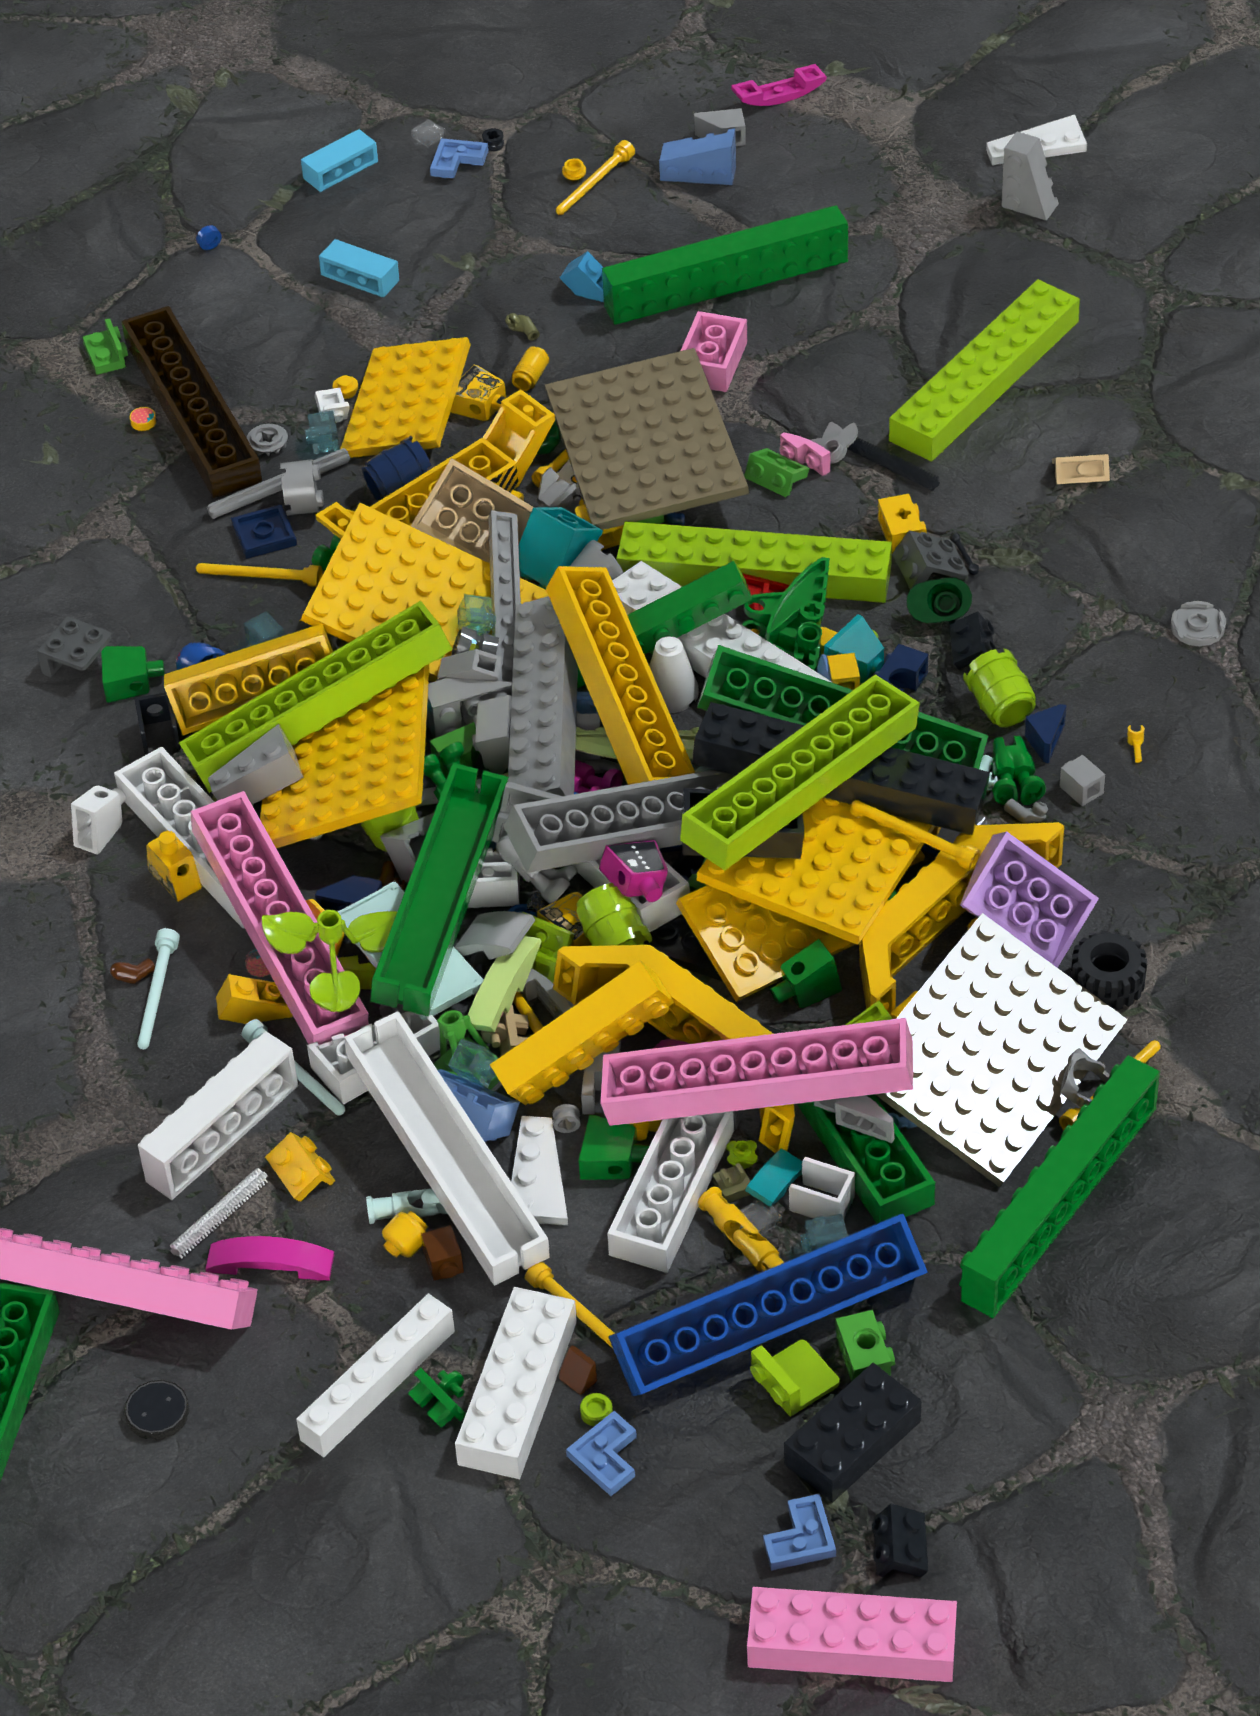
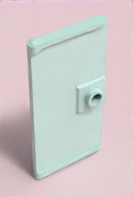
(459, 976)

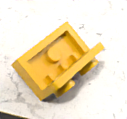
(299, 1165)

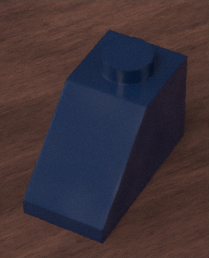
(346, 892)

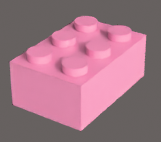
(719, 346)

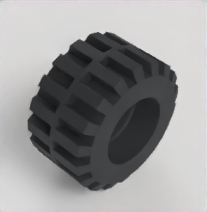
(1112, 953)

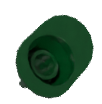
(939, 600)

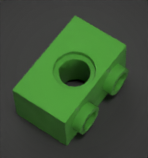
(861, 1332)

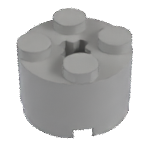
(300, 487)

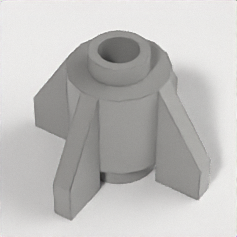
(556, 493)

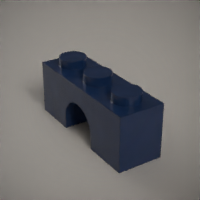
(904, 668)

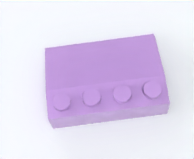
(1028, 897)

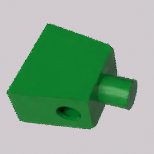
(127, 671)
(808, 977)
(609, 1150)

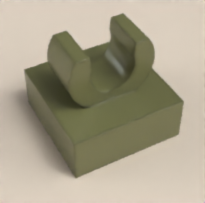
(732, 1182)

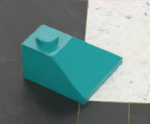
(858, 639)

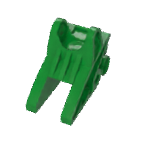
(794, 616)

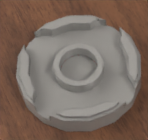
(1198, 623)

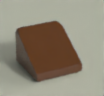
(578, 1370)

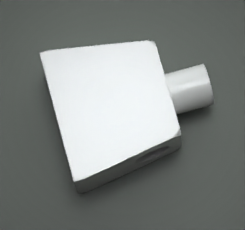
(96, 817)

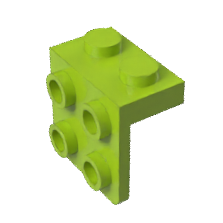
(793, 1375)

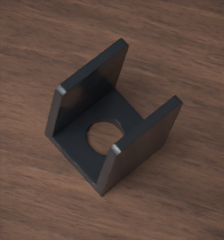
(146, 717)

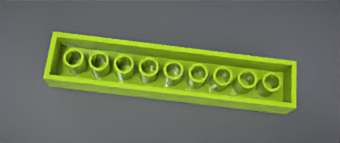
(983, 370)
(685, 553)
(323, 689)
(799, 772)

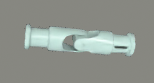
(401, 1202)

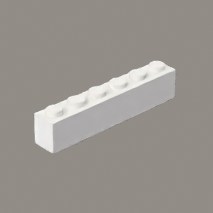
(375, 1375)

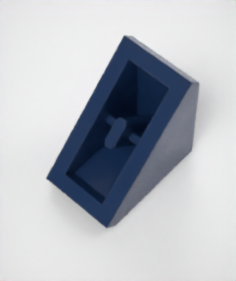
(1045, 729)

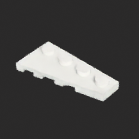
(1056, 138)
(537, 1171)

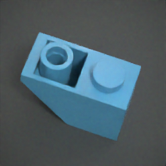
(584, 277)

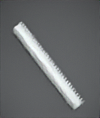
(218, 1212)

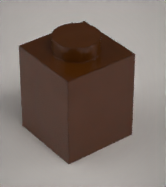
(442, 1253)

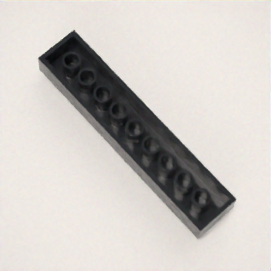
(893, 782)

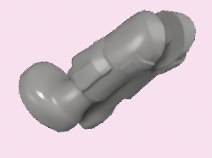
(549, 882)

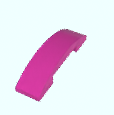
(782, 91)
(272, 1254)

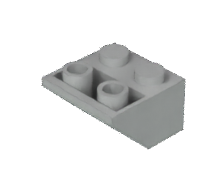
(493, 732)

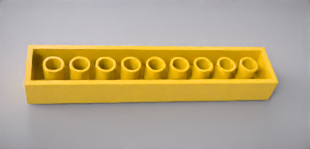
(617, 675)

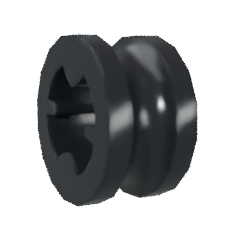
(494, 138)

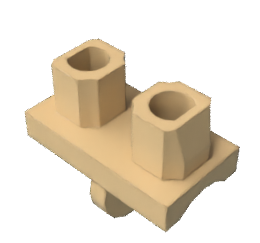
(507, 1030)

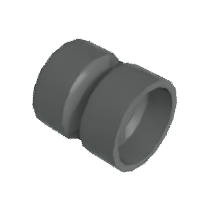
(467, 636)

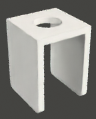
(825, 1178)

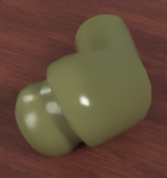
(522, 324)

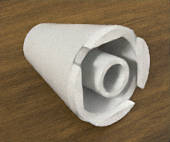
(673, 674)

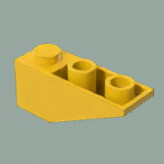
(249, 999)

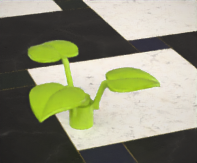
(291, 930)

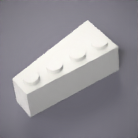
(338, 1074)

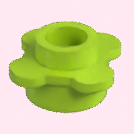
(742, 1153)

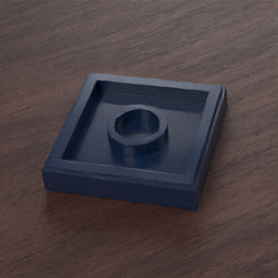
(264, 531)

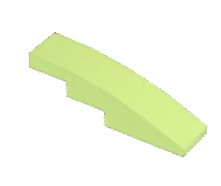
(501, 983)

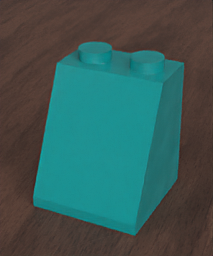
(552, 540)

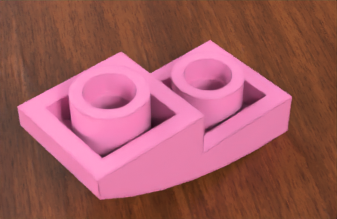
(805, 451)

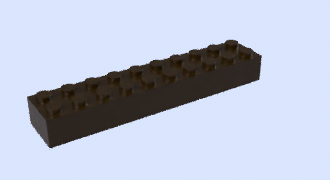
(192, 402)

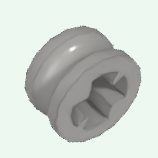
(566, 1118)

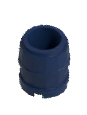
(395, 468)

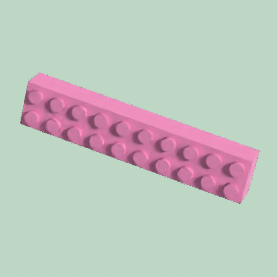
(262, 885)
(757, 1072)
(126, 1282)

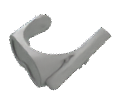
(1080, 1061)

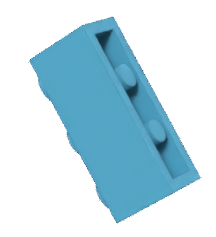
(339, 160)
(359, 268)

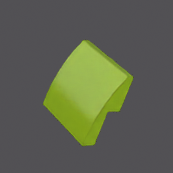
(552, 940)

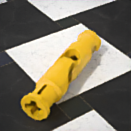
(747, 1239)

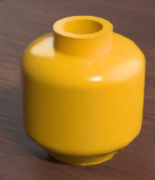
(404, 1234)

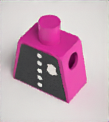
(635, 869)

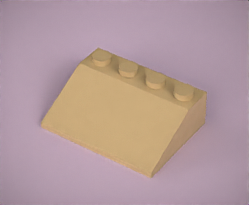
(460, 510)

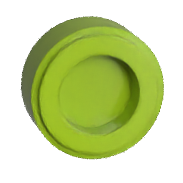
(595, 1408)

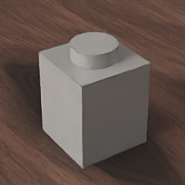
(1082, 780)

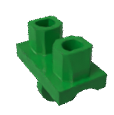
(427, 1388)

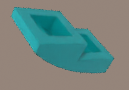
(775, 1177)

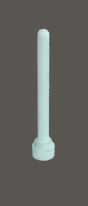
(166, 943)
(255, 1029)

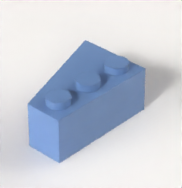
(700, 160)
(487, 1109)

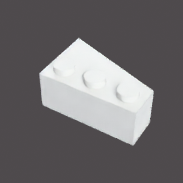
(496, 884)

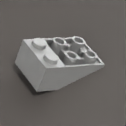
(455, 702)

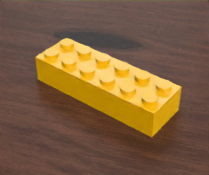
(224, 683)
(582, 1034)

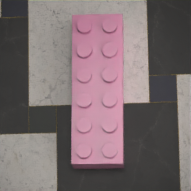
(852, 1634)

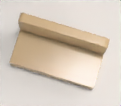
(1081, 469)

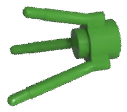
(453, 1027)

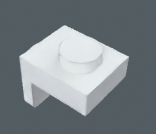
(332, 401)

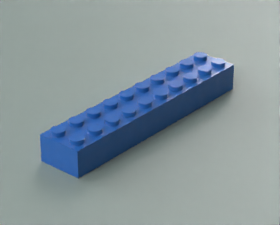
(767, 1305)

